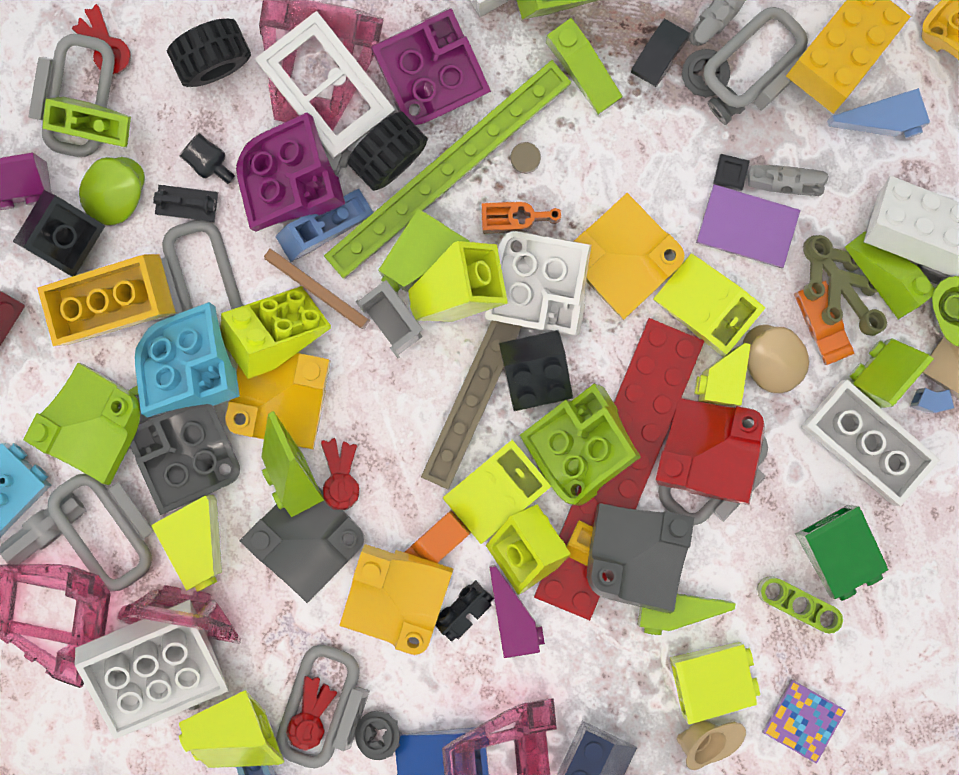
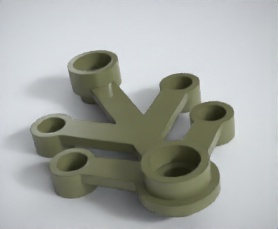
(840, 283)

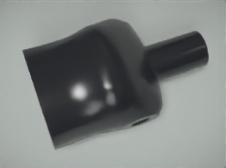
(206, 158)

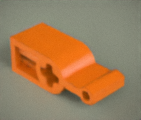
(499, 217)
(830, 339)
(440, 539)

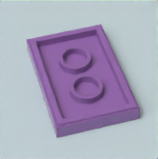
(748, 226)

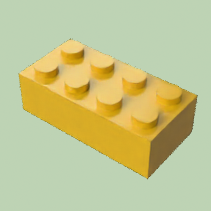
(847, 50)
(106, 299)

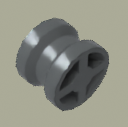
(722, 110)

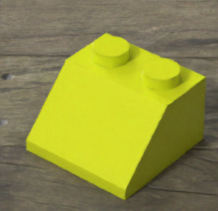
(725, 379)
(527, 548)

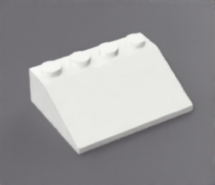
(149, 672)

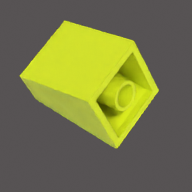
(459, 284)
(193, 542)
(714, 681)
(231, 734)

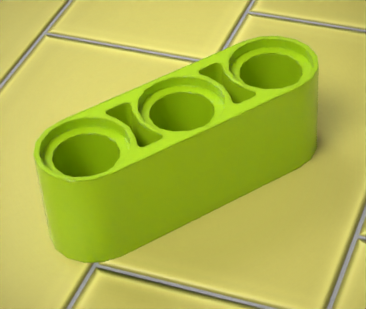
(813, 610)

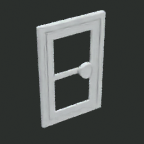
(349, 67)

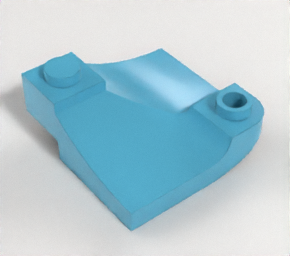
(184, 363)

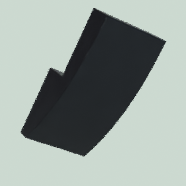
(660, 52)

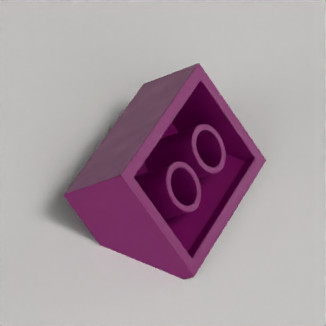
(22, 179)

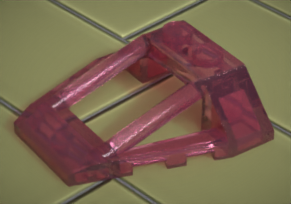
(347, 23)
(89, 617)
(218, 625)
(528, 734)

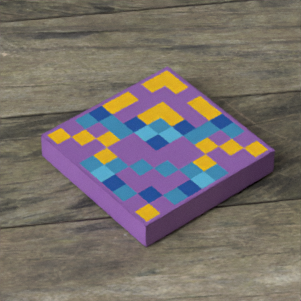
(804, 721)

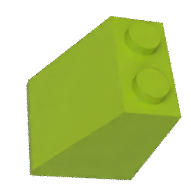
(416, 250)

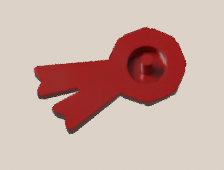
(99, 30)
(340, 489)
(306, 728)

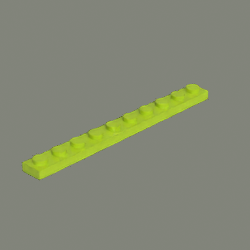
(448, 169)

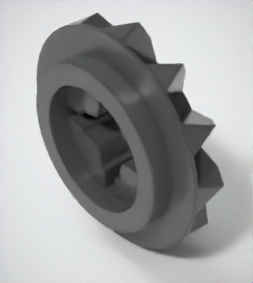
(695, 64)
(366, 732)

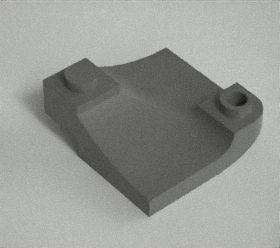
(183, 456)
(305, 547)
(639, 555)

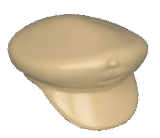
(776, 358)

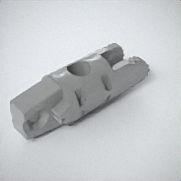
(714, 20)
(787, 179)

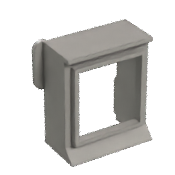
(391, 317)

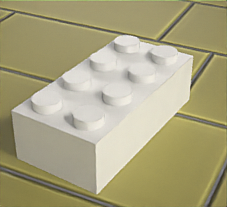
(916, 225)
(870, 443)

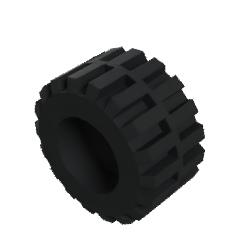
(208, 52)
(387, 150)

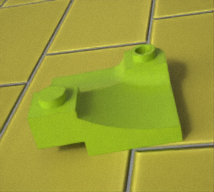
(87, 424)
(581, 445)

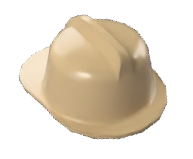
(710, 743)

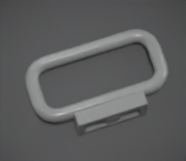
(775, 79)
(48, 85)
(174, 273)
(720, 508)
(124, 514)
(346, 715)

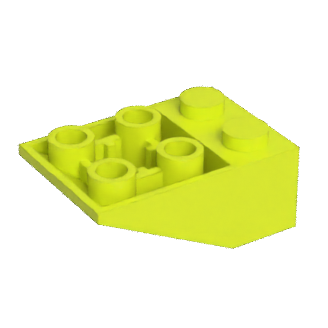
(709, 304)
(271, 330)
(496, 491)

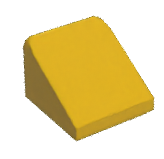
(580, 542)

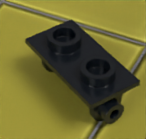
(185, 203)
(472, 600)

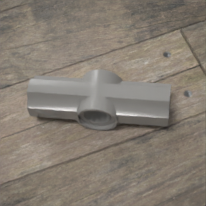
(39, 531)

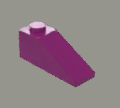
(516, 625)

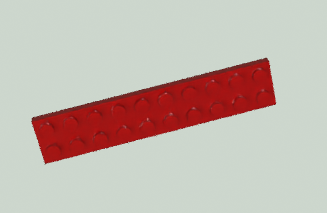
(646, 409)

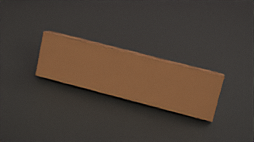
(316, 289)

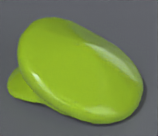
(111, 189)

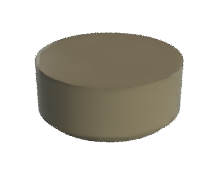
(525, 157)

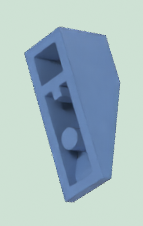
(889, 117)
(316, 230)

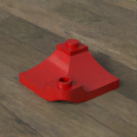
(712, 451)

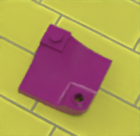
(431, 67)
(286, 175)

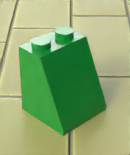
(843, 552)

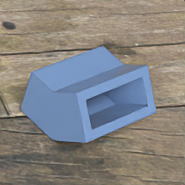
(932, 402)

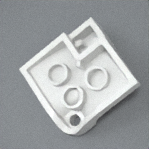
(543, 282)

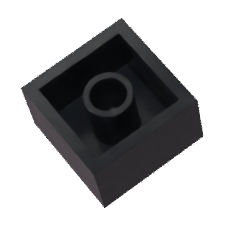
(59, 233)
(536, 370)

